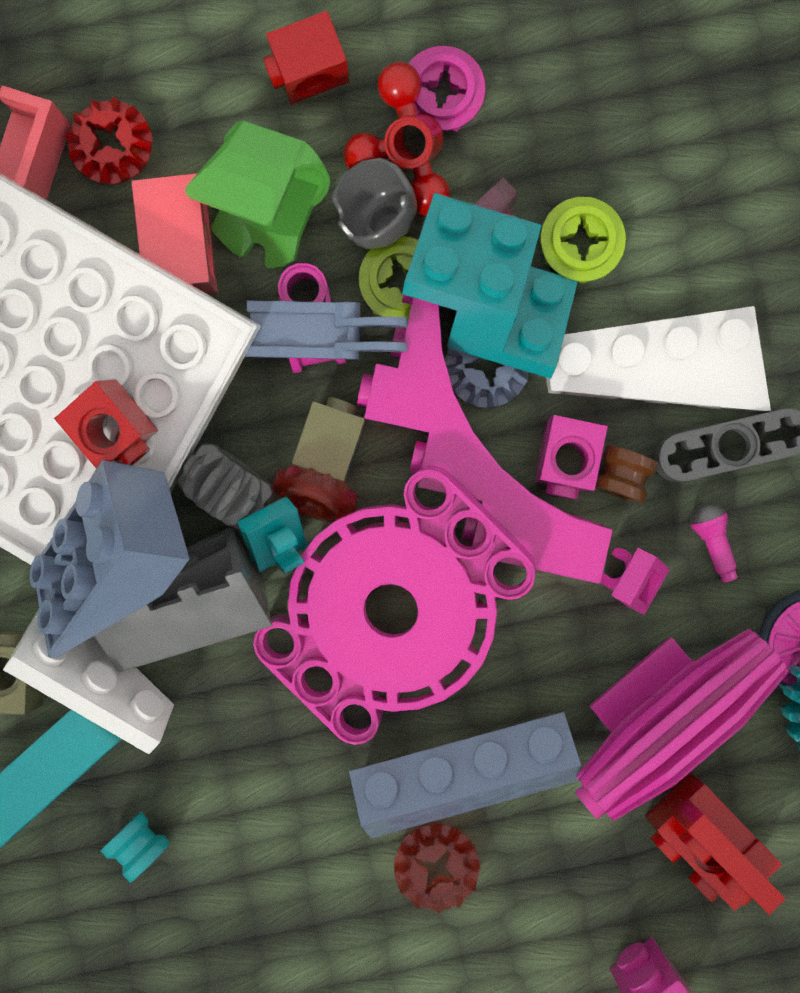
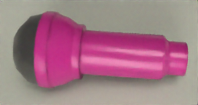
(710, 523)

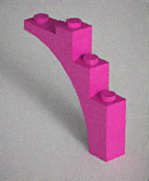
(423, 399)

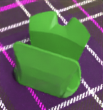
(262, 191)

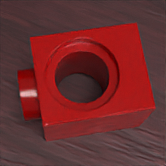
(306, 58)
(85, 418)

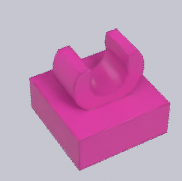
(639, 581)

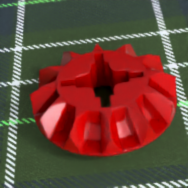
(109, 164)

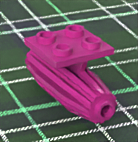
(672, 717)

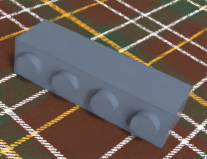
(465, 775)

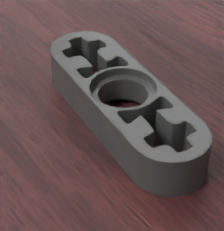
(698, 468)

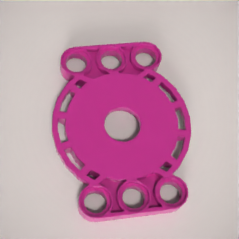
(428, 564)

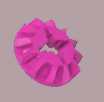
(464, 78)

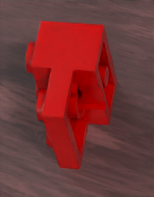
(716, 845)

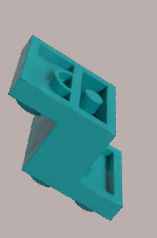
(483, 270)

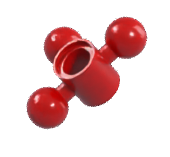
(399, 88)

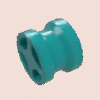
(135, 847)

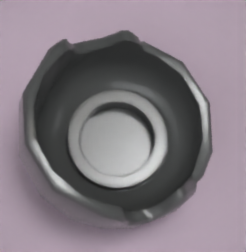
(375, 203)

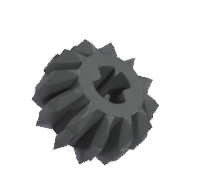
(224, 485)

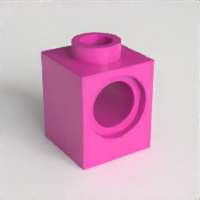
(586, 439)

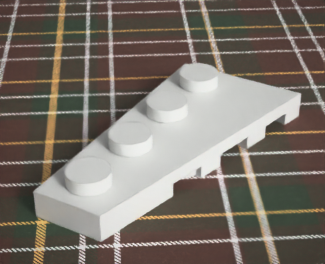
(682, 360)

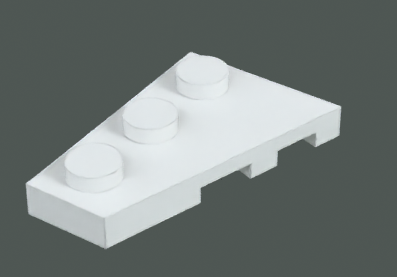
(93, 688)

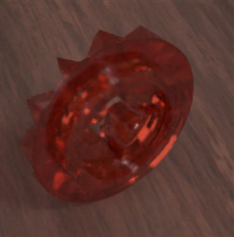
(315, 493)
(429, 844)

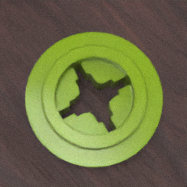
(599, 223)
(378, 269)

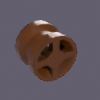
(625, 474)

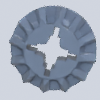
(475, 389)

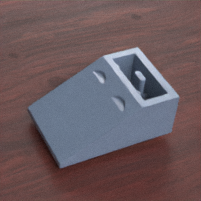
(107, 555)

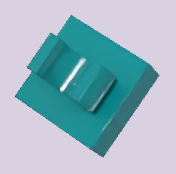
(274, 536)

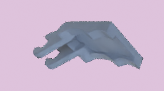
(316, 330)

